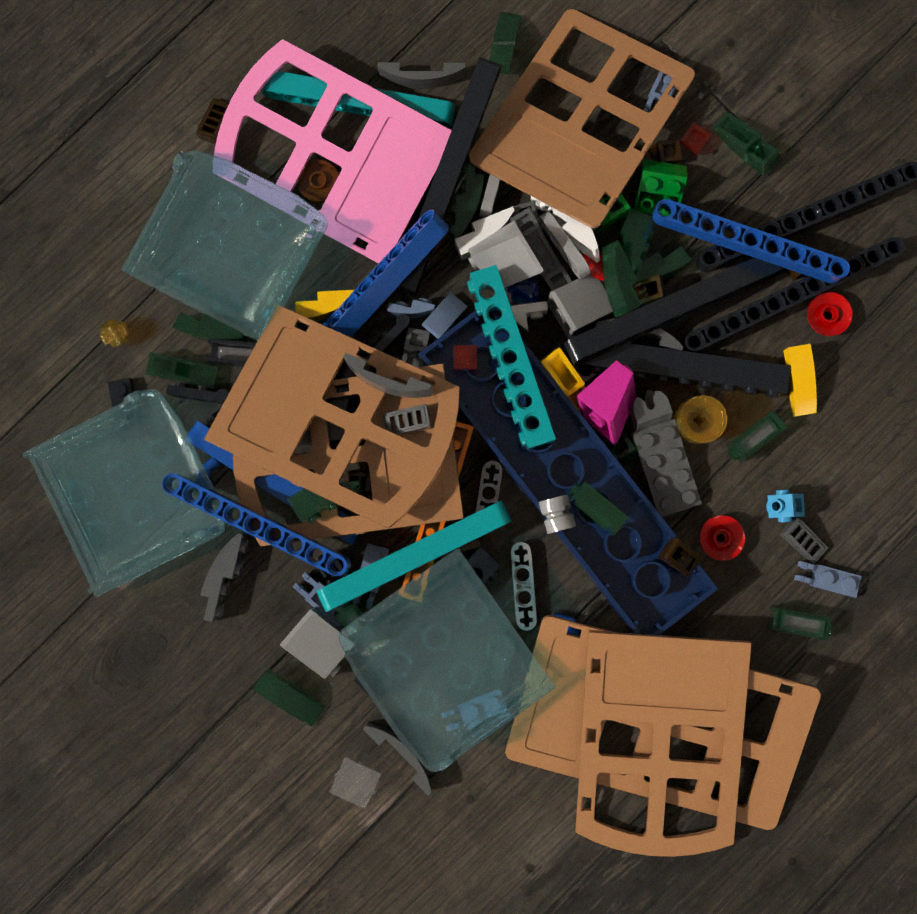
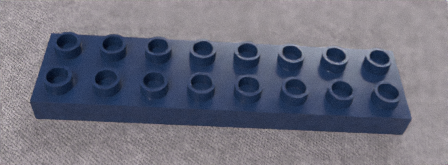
(622, 566)

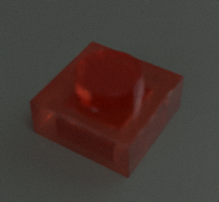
(695, 138)
(465, 357)

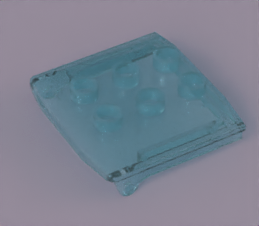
(226, 242)
(111, 495)
(443, 662)

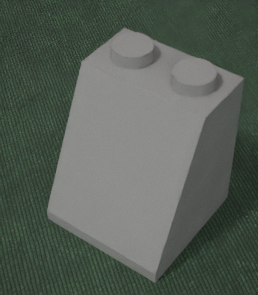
(509, 252)
(580, 305)
(316, 643)

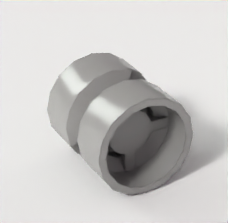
(557, 514)

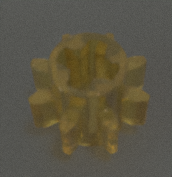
(113, 333)

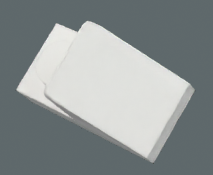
(531, 310)

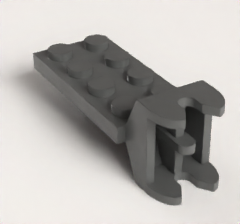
(662, 454)

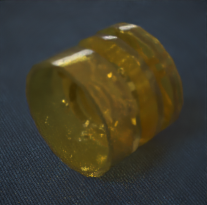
(708, 410)

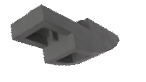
(225, 566)

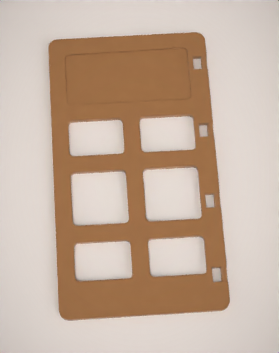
(551, 731)

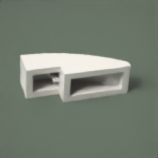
(482, 229)
(579, 234)

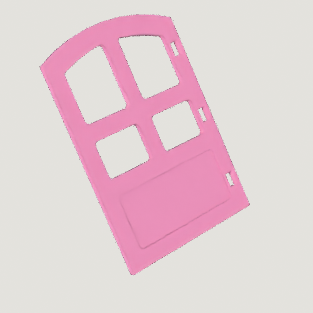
(378, 178)

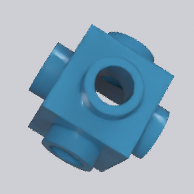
(785, 505)

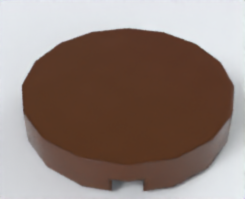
(317, 180)

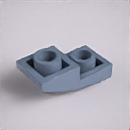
(418, 309)
(444, 315)

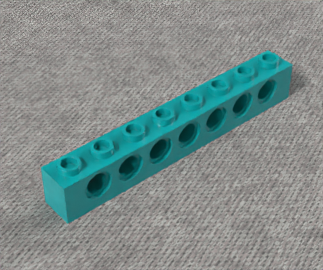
(490, 279)

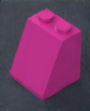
(609, 401)

